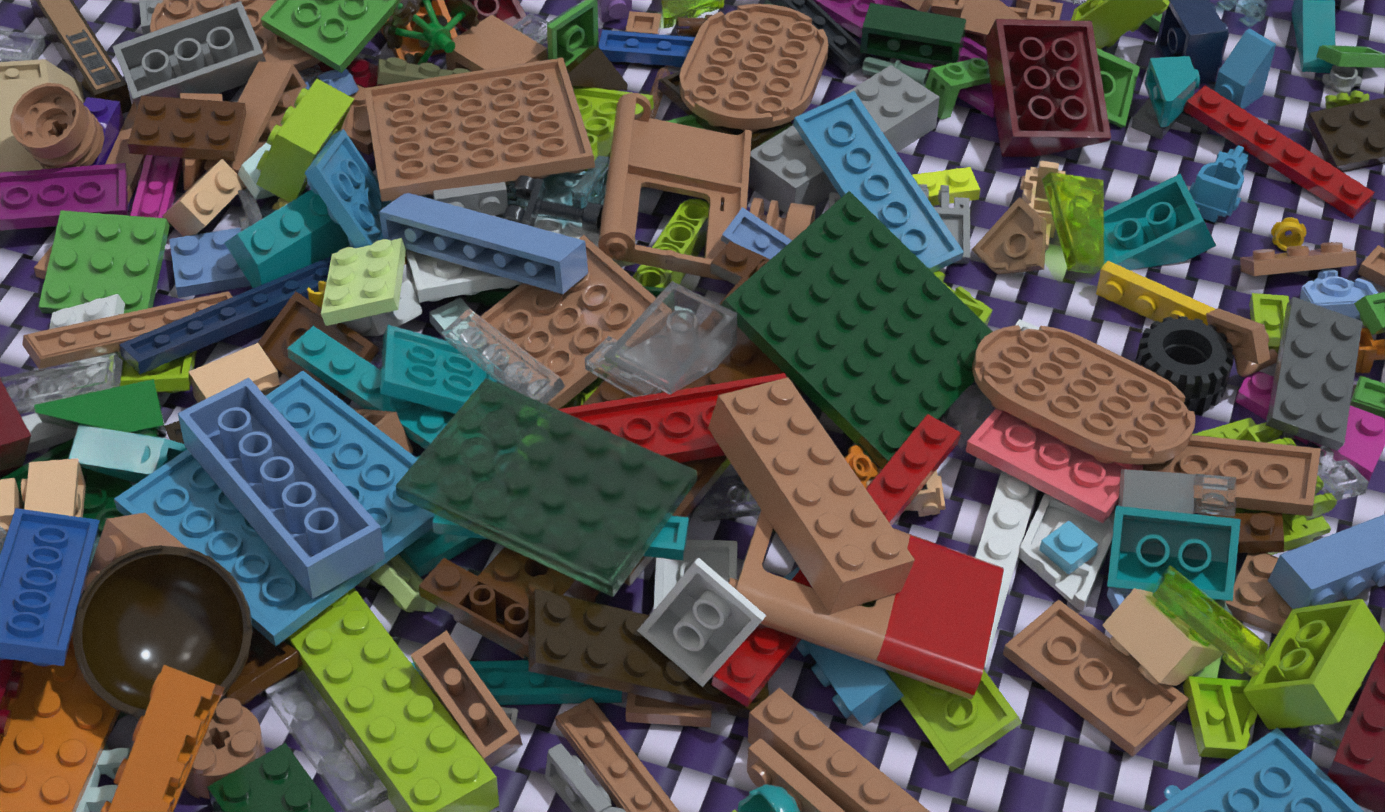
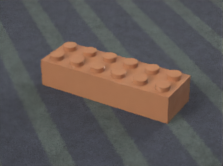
(810, 495)

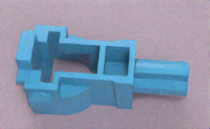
(1220, 184)

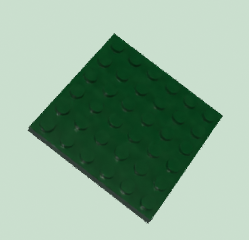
(861, 327)

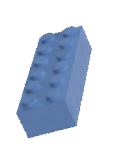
(282, 487)

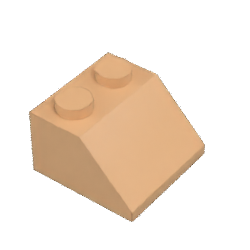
(1157, 641)

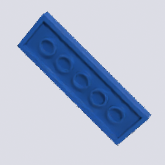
(42, 584)

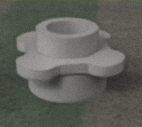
(1342, 79)

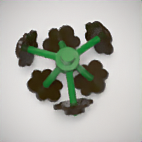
(431, 30)

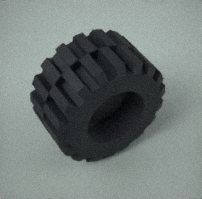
(1189, 357)

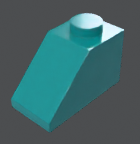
(1170, 85)

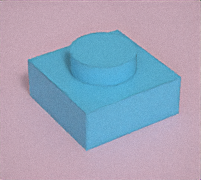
(1068, 547)

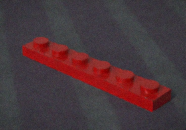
(1279, 151)

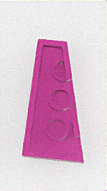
(1364, 430)

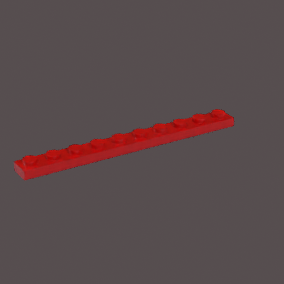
(892, 491)

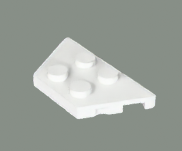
(1049, 517)

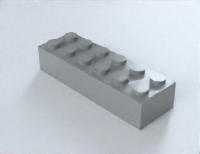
(788, 171)

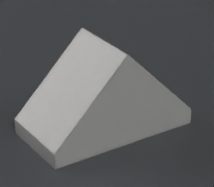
(1157, 490)

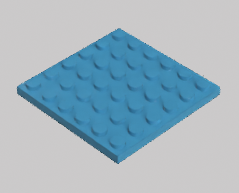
(205, 520)

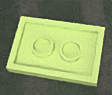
(364, 281)

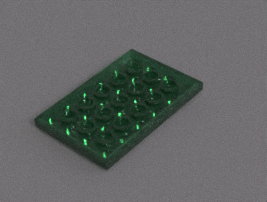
(548, 486)

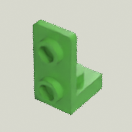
(950, 78)

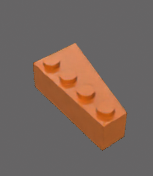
(165, 743)

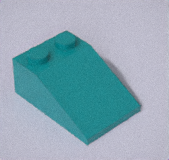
(1155, 228)

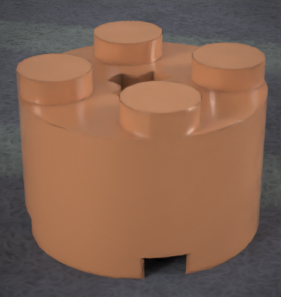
(229, 744)

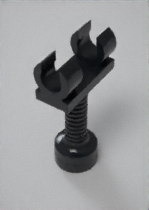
(534, 191)

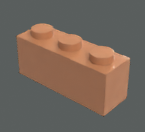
(467, 699)

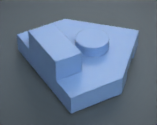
(1336, 292)

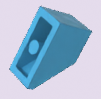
(1246, 69)

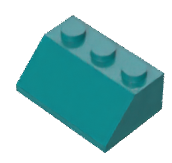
(287, 240)
(1193, 544)

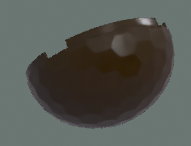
(157, 612)

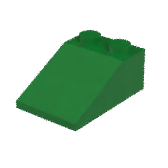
(123, 408)

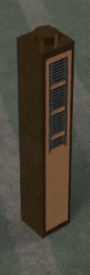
(82, 51)

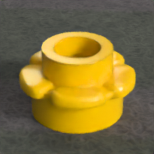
(1283, 241)

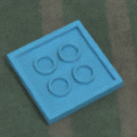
(348, 190)

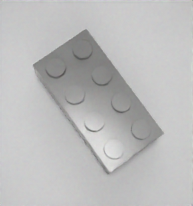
(192, 56)

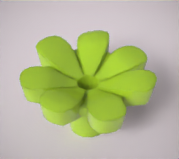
(1344, 99)

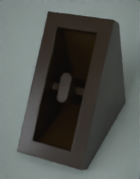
(595, 71)

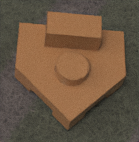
(1014, 241)

